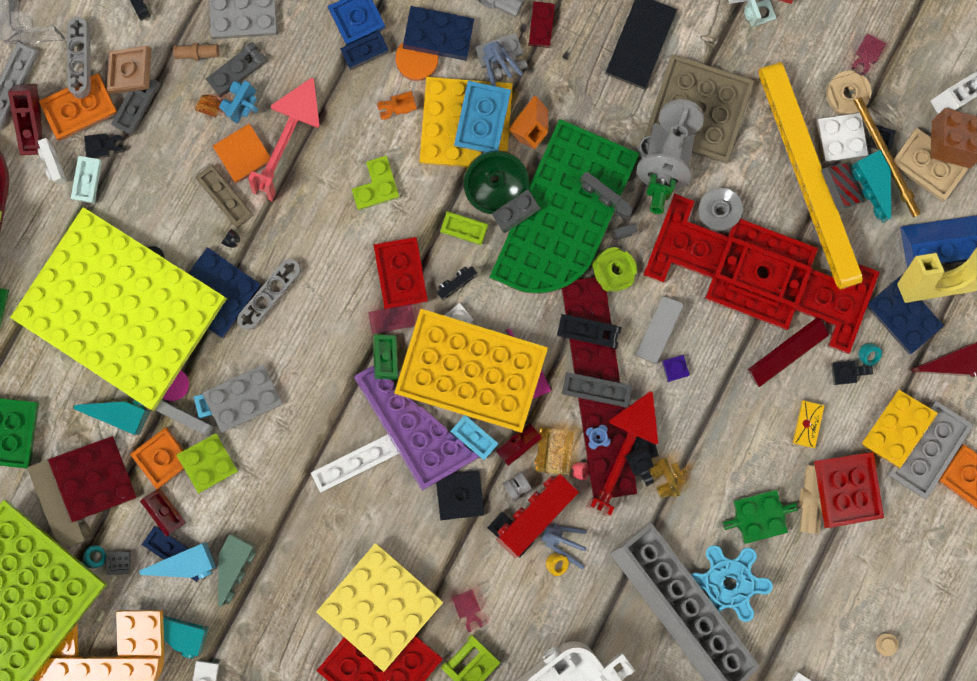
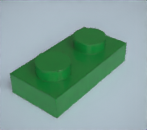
(385, 357)

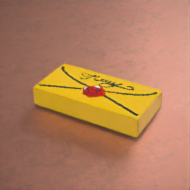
(808, 424)

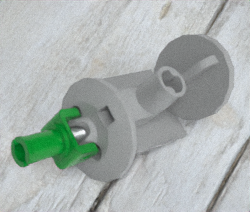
(670, 151)

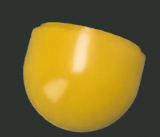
(551, 561)

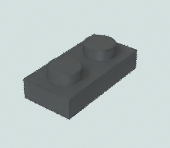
(516, 211)

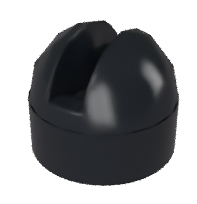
(231, 239)

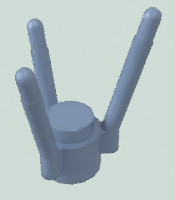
(496, 54)
(553, 536)

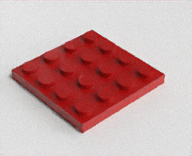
(350, 664)

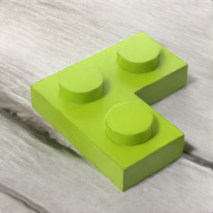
(382, 187)

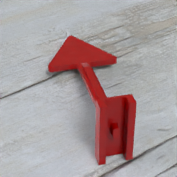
(637, 421)

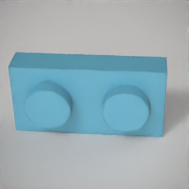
(474, 437)

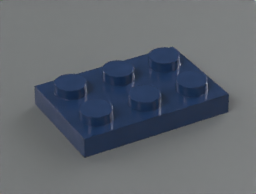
(438, 33)
(907, 322)

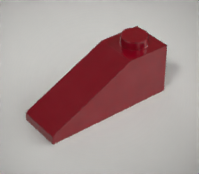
(26, 117)
(957, 363)

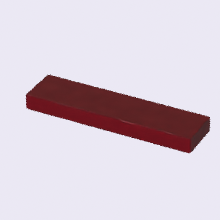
(788, 352)

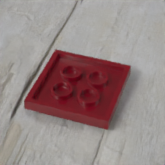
(91, 479)

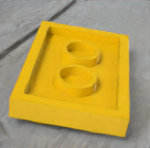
(899, 429)

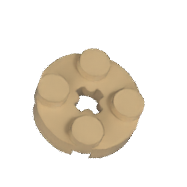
(836, 89)

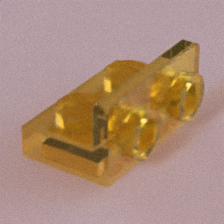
(554, 451)

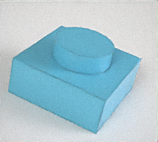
(202, 407)

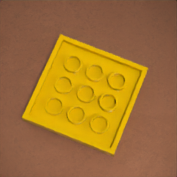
(441, 119)

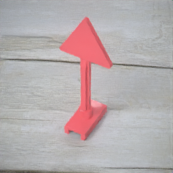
(298, 106)

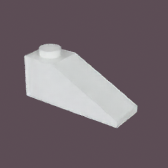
(957, 95)

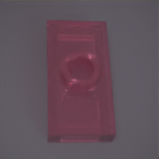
(392, 319)

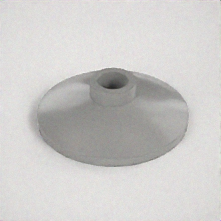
(718, 199)

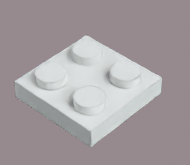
(842, 138)

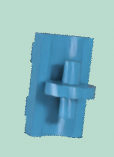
(242, 103)

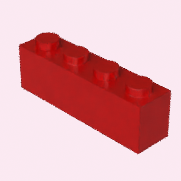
(536, 516)

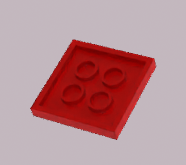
(849, 489)

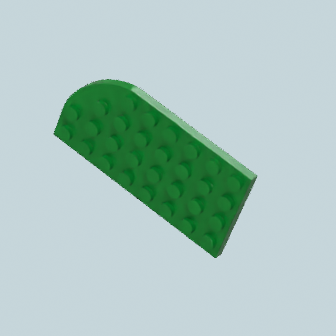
(564, 235)

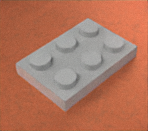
(242, 18)
(242, 398)

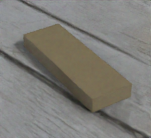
(224, 196)

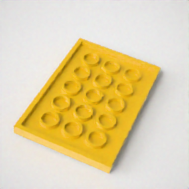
(471, 370)

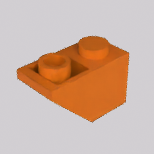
(531, 124)

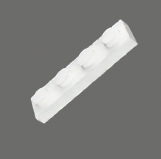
(354, 463)

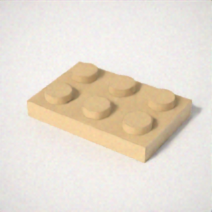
(931, 174)

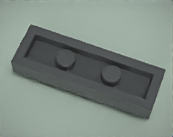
(596, 389)

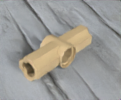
(810, 503)

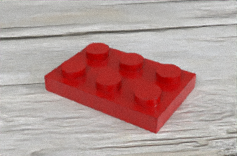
(400, 273)

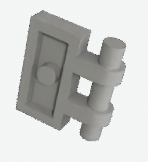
(512, 48)

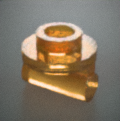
(208, 105)

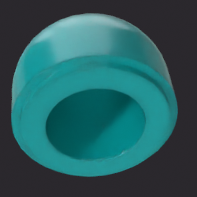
(865, 350)
(86, 557)

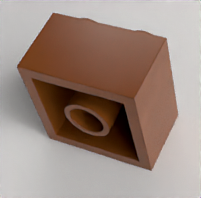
(954, 138)

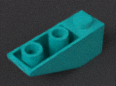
(876, 182)

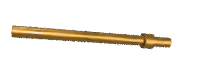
(906, 194)

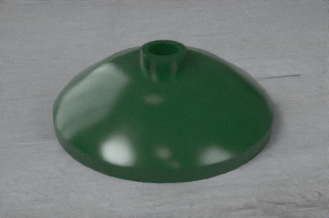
(489, 194)

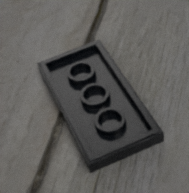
(641, 42)

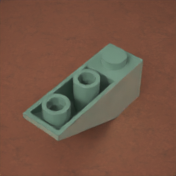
(232, 561)

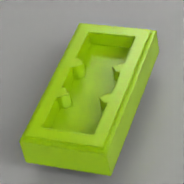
(464, 228)

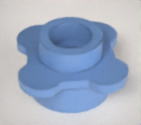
(594, 442)

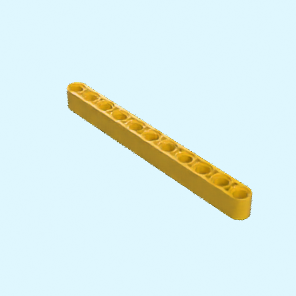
(809, 175)

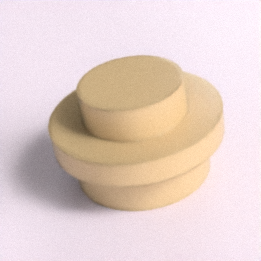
(886, 644)

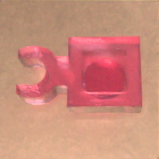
(868, 52)
(467, 606)

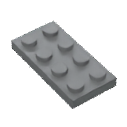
(933, 452)

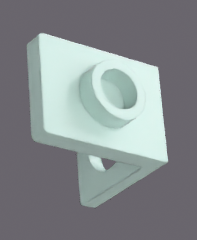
(753, 15)

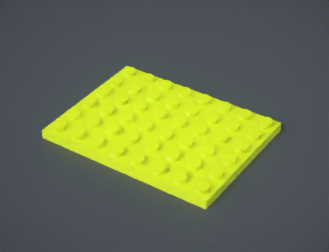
(118, 308)

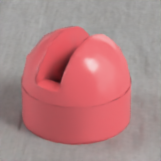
(581, 471)

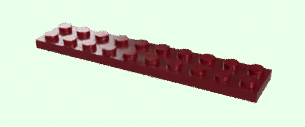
(589, 301)

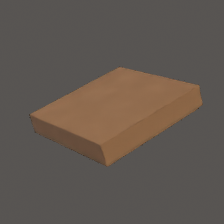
(129, 69)

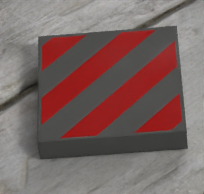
(842, 186)

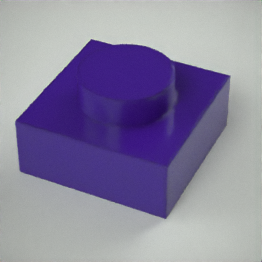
(675, 368)

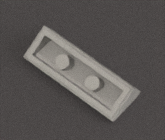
(659, 329)

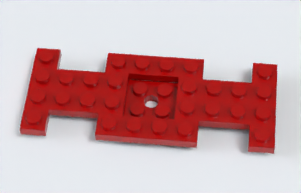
(735, 261)

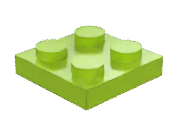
(207, 463)

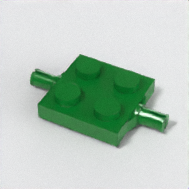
(760, 516)

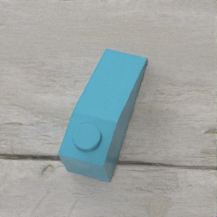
(185, 564)

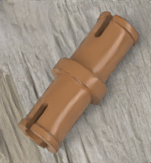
(196, 51)

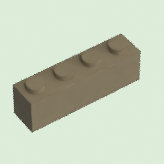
(64, 531)

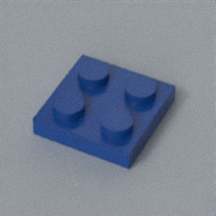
(356, 19)

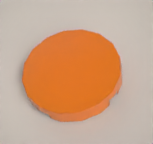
(415, 64)

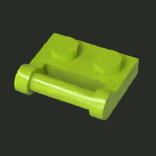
(478, 668)

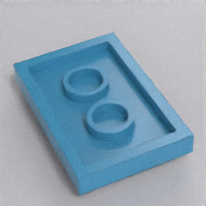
(482, 117)

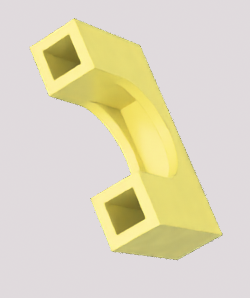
(928, 280)

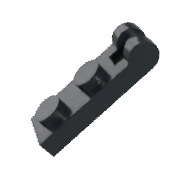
(588, 331)

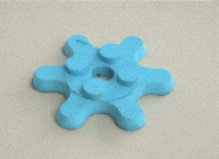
(740, 570)

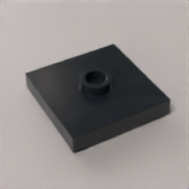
(460, 496)

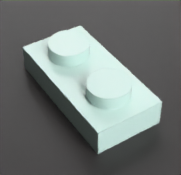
(86, 179)

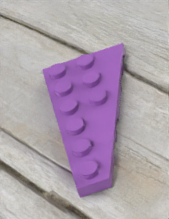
(419, 438)

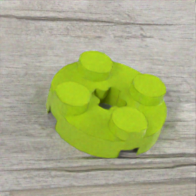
(605, 275)

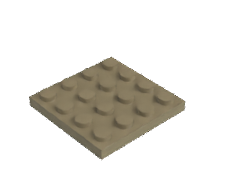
(717, 93)

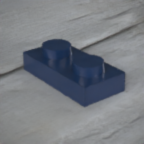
(364, 50)

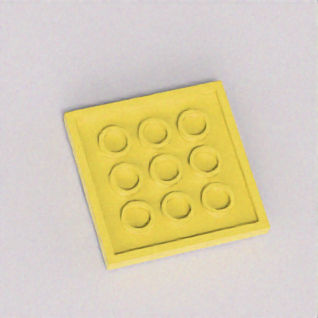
(379, 607)

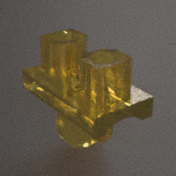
(670, 487)

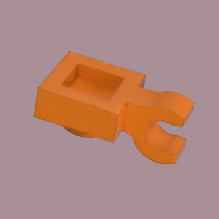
(399, 104)

